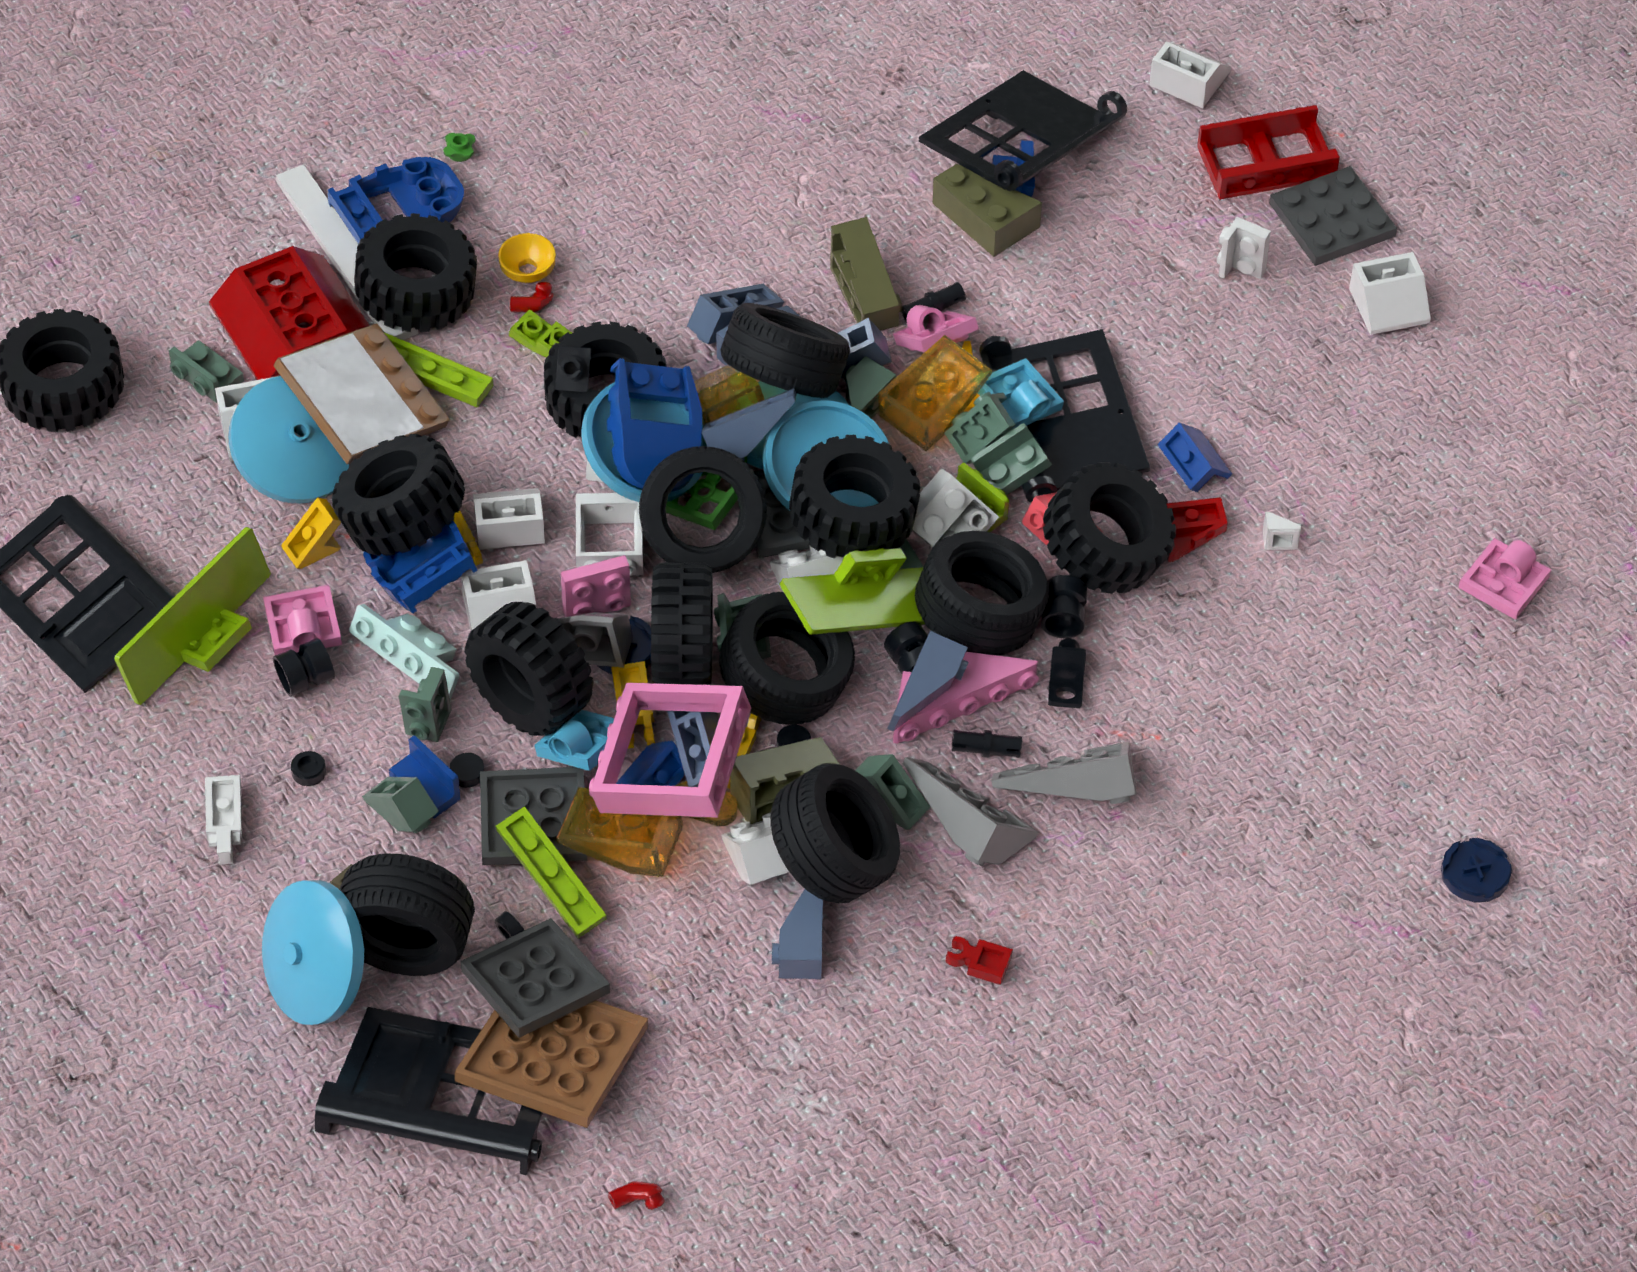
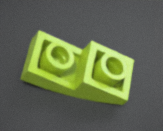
(537, 333)

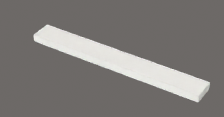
(327, 229)

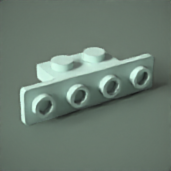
(405, 644)

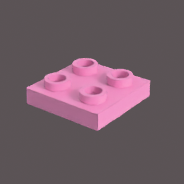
(948, 323)
(1505, 576)
(596, 587)
(301, 617)

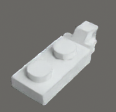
(223, 815)

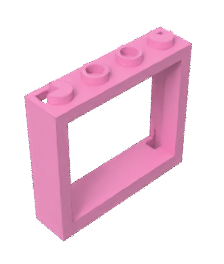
(671, 800)

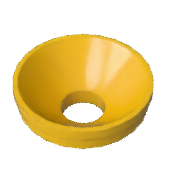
(524, 250)

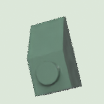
(864, 384)
(896, 788)
(402, 803)

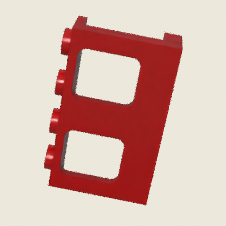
(1268, 169)

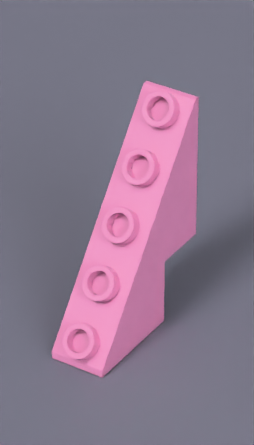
(984, 681)

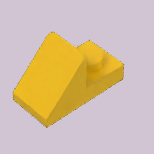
(312, 535)

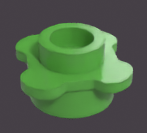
(459, 146)

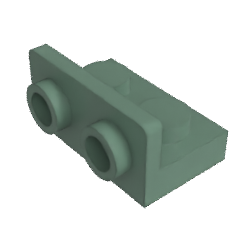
(204, 369)
(979, 426)
(1011, 460)
(428, 709)

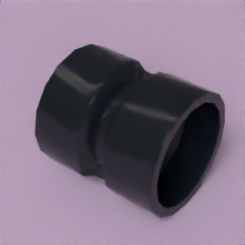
(1065, 608)
(905, 645)
(303, 667)

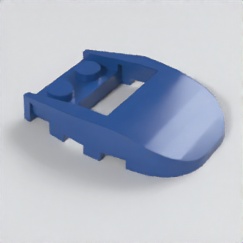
(417, 186)
(645, 443)
(424, 569)

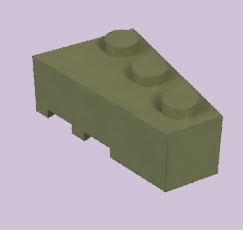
(985, 210)
(863, 275)
(762, 774)

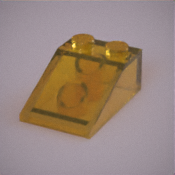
(932, 392)
(726, 393)
(622, 840)

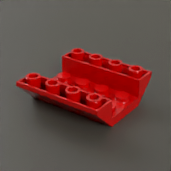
(266, 317)

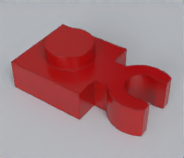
(984, 961)

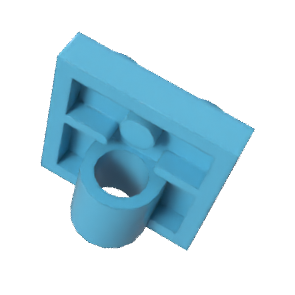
(1026, 392)
(577, 741)

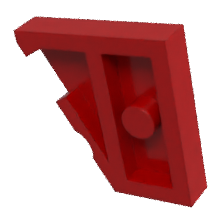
(1196, 524)

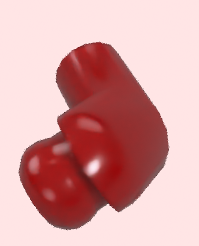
(535, 302)
(637, 1191)

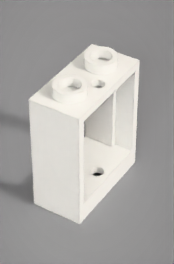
(593, 509)

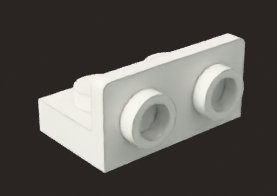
(1244, 248)

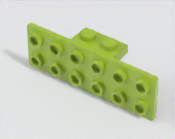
(860, 595)
(198, 621)

